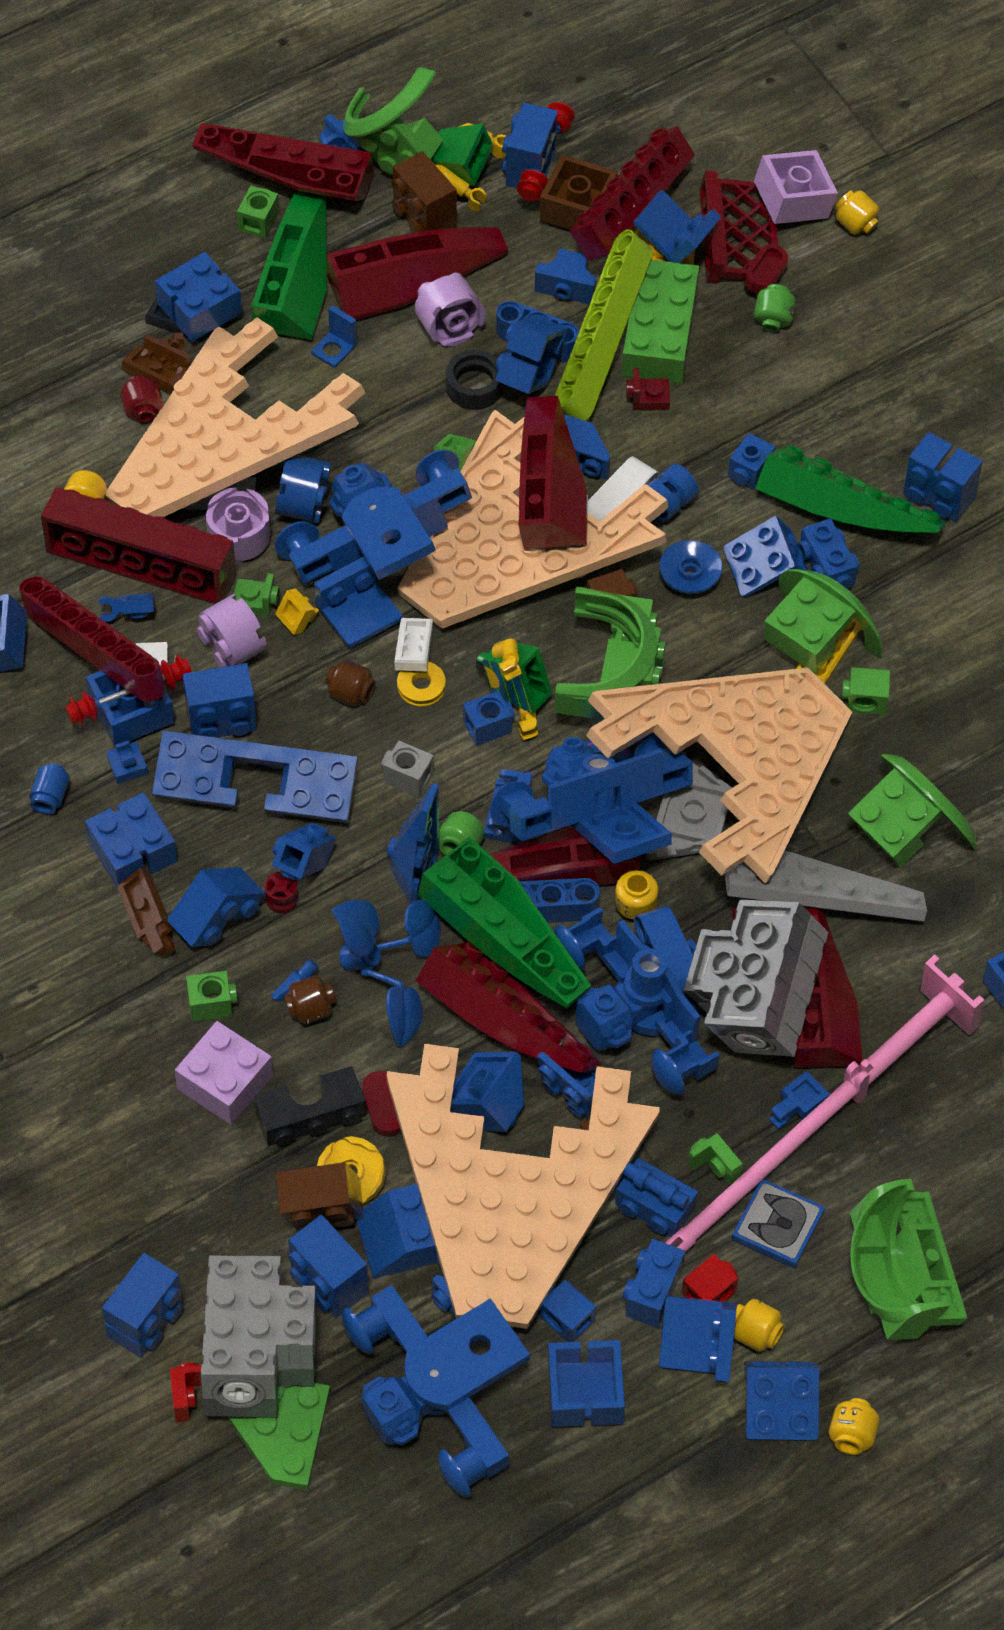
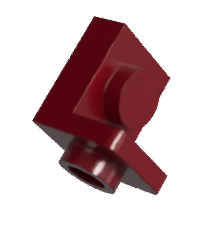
(648, 393)

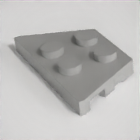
(692, 814)

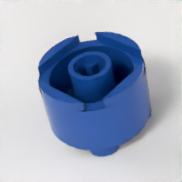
(303, 488)

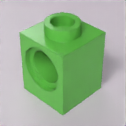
(258, 212)
(867, 690)
(210, 1008)

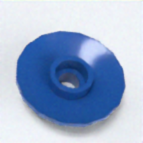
(693, 557)

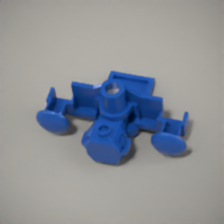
(642, 1001)

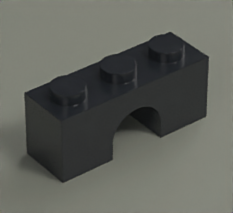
(285, 1120)

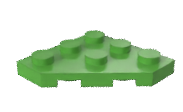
(290, 1441)

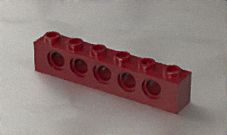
(631, 191)

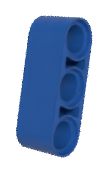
(511, 312)
(567, 894)
(661, 932)

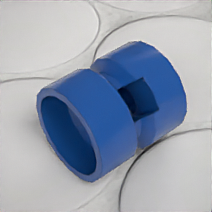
(677, 487)

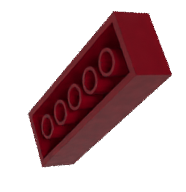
(138, 546)

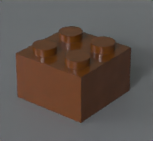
(572, 190)
(423, 195)
(318, 1191)

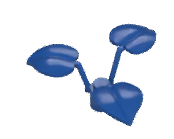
(359, 926)

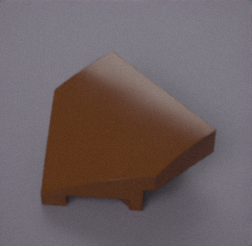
(159, 359)

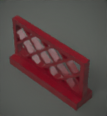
(715, 241)

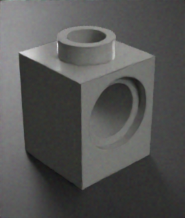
(412, 779)

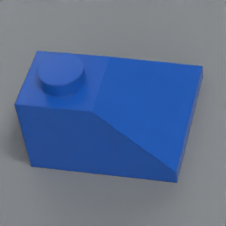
(491, 1089)

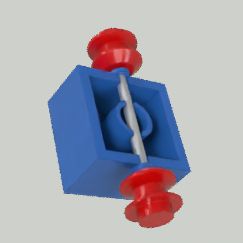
(533, 146)
(122, 712)

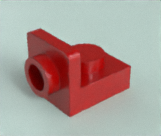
(182, 1383)

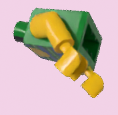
(464, 156)
(519, 677)

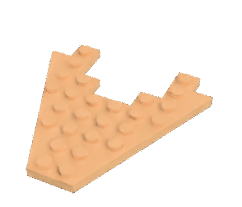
(208, 443)
(482, 553)
(760, 727)
(503, 1217)

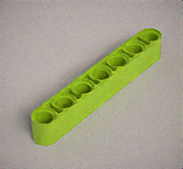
(603, 325)

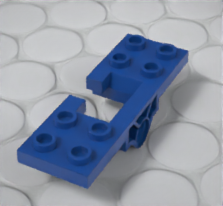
(202, 771)

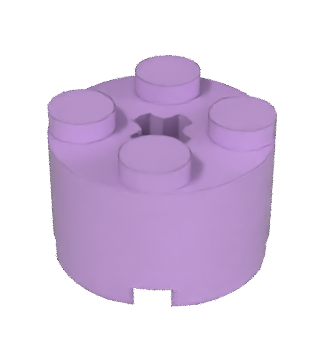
(449, 309)
(240, 518)
(231, 631)

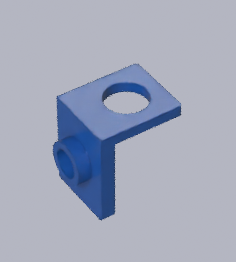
(341, 333)

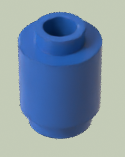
(49, 788)

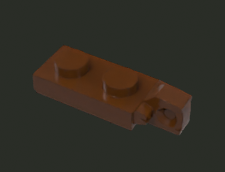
(146, 912)

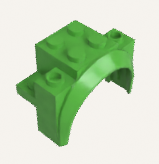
(625, 661)

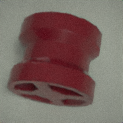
(280, 884)

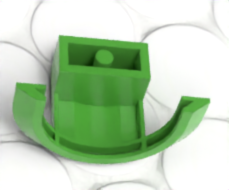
(386, 133)
(813, 618)
(904, 809)

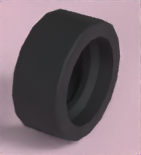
(469, 397)

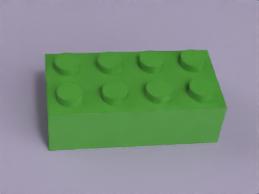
(661, 322)

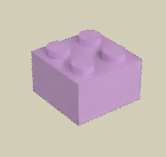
(795, 186)
(224, 1072)

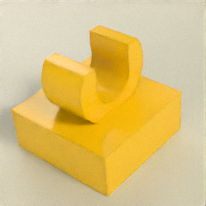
(296, 611)

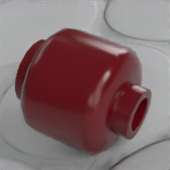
(141, 397)

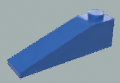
(416, 844)

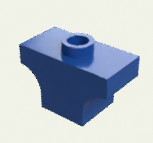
(566, 277)

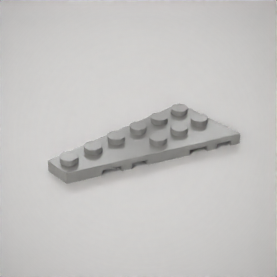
(827, 887)

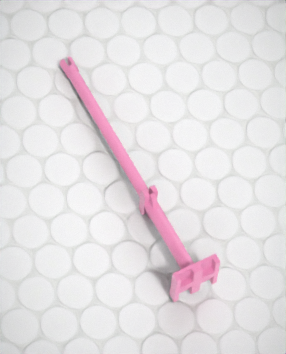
(946, 999)

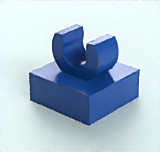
(126, 762)

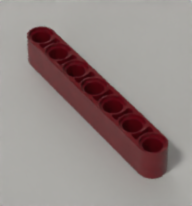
(92, 638)

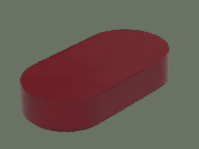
(765, 268)
(380, 1104)

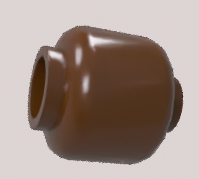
(350, 683)
(310, 999)

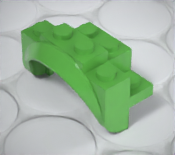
(908, 1274)

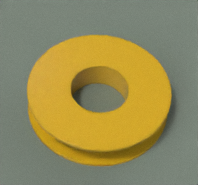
(424, 696)

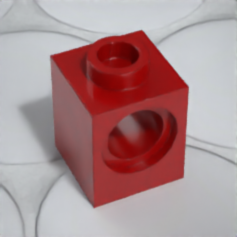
(711, 1281)

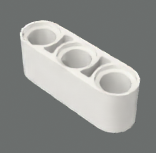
(620, 486)

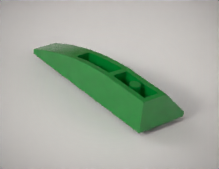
(295, 270)
(838, 496)
(501, 921)

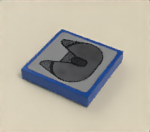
(778, 1223)

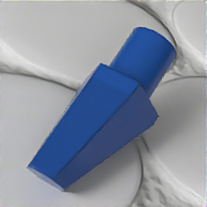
(305, 971)

